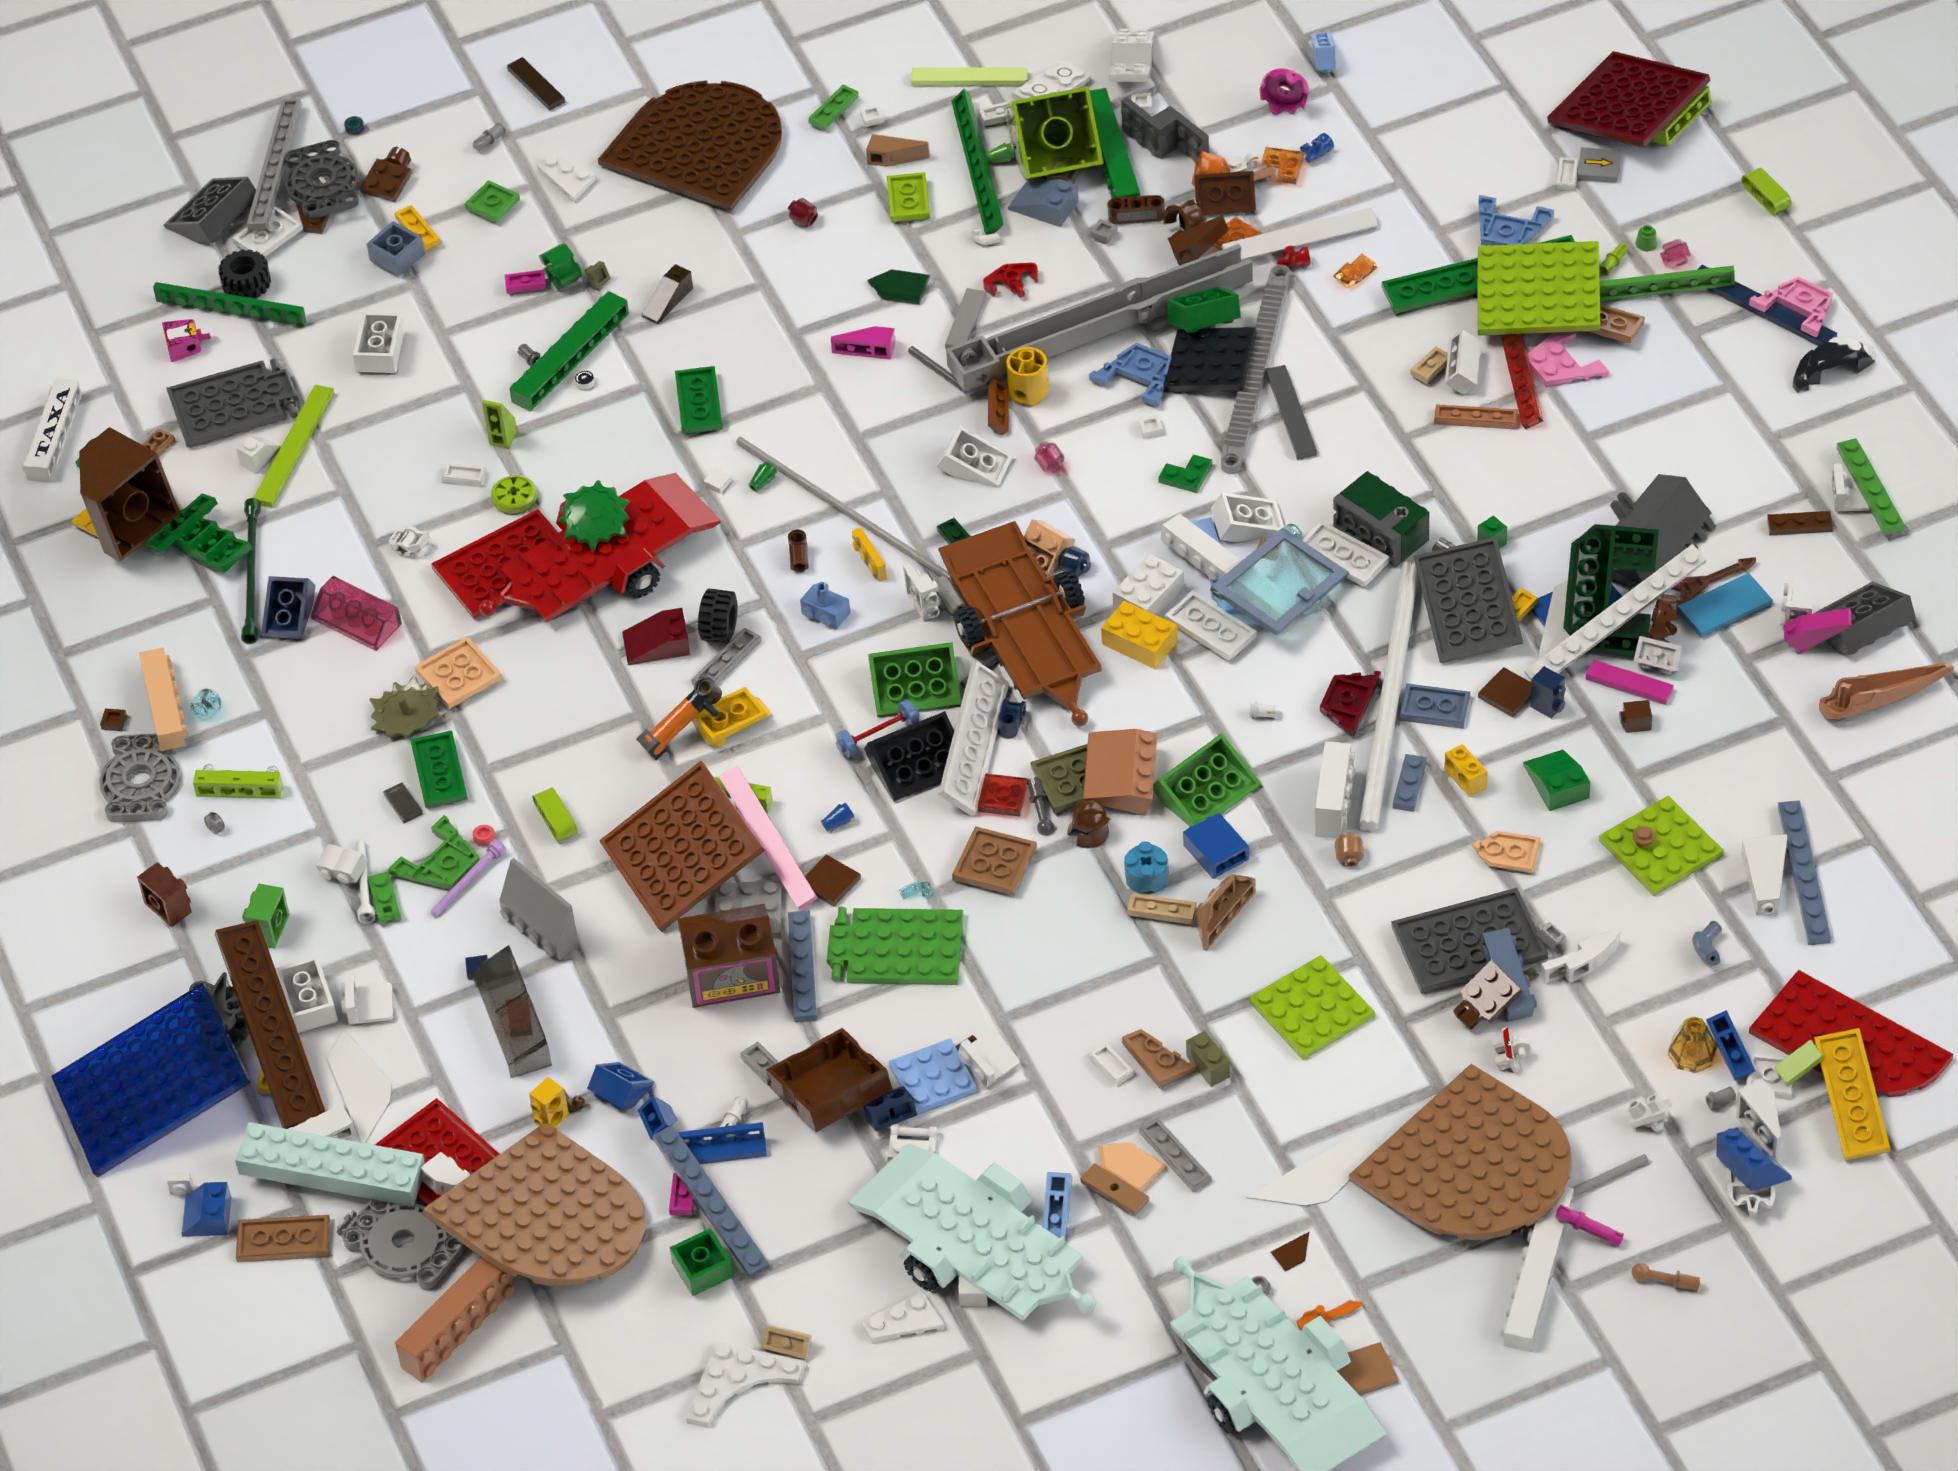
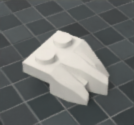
(1742, 1195)

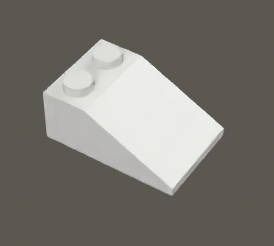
(974, 458)
(1245, 517)
(1759, 1116)

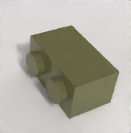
(1208, 1057)

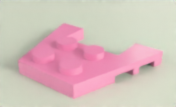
(1800, 297)
(1556, 366)

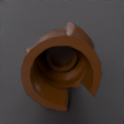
(1189, 215)
(1090, 818)

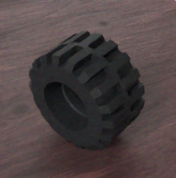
(244, 274)
(717, 615)

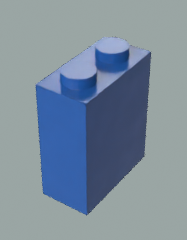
(1215, 845)

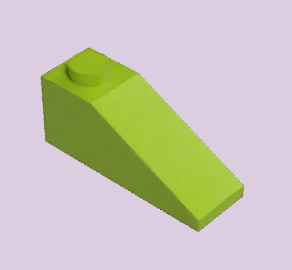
(499, 424)

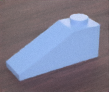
(1323, 52)
(1057, 1203)

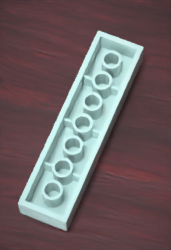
(330, 1164)

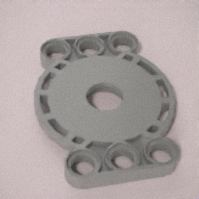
(144, 795)
(402, 1262)

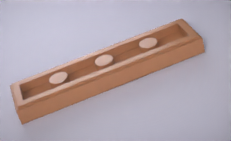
(1476, 416)

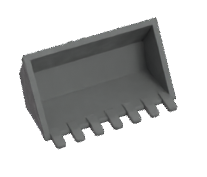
(1673, 509)

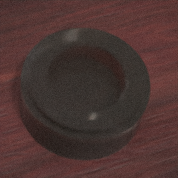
(214, 822)

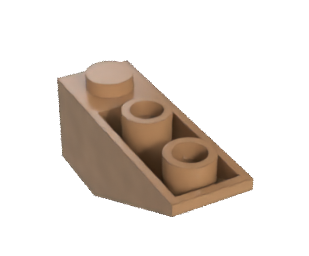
(894, 150)

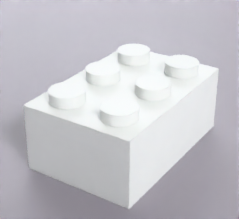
(378, 342)
(1150, 585)
(307, 994)

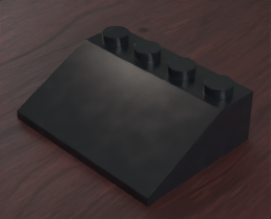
(912, 756)

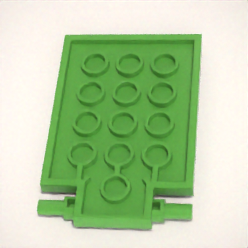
(896, 946)

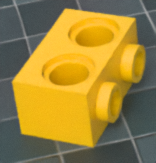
(1465, 770)
(548, 1103)

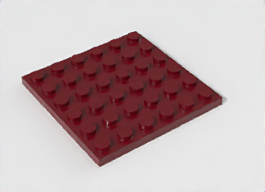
(1628, 99)

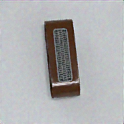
(1136, 209)

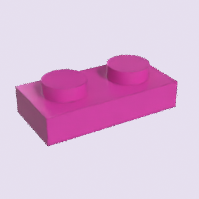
(525, 281)
(680, 1200)

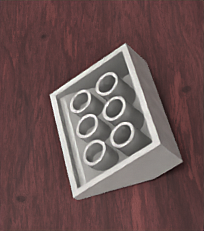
(538, 911)

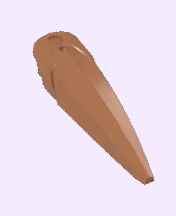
(1872, 691)

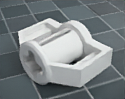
(407, 542)

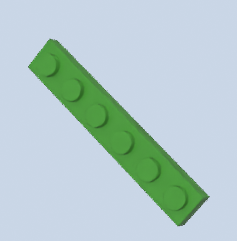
(1870, 486)

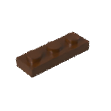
(1799, 523)

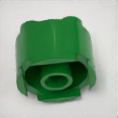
(560, 266)

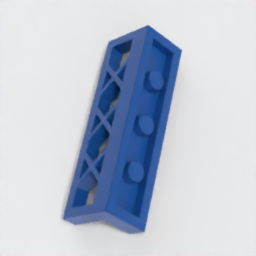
(726, 1148)

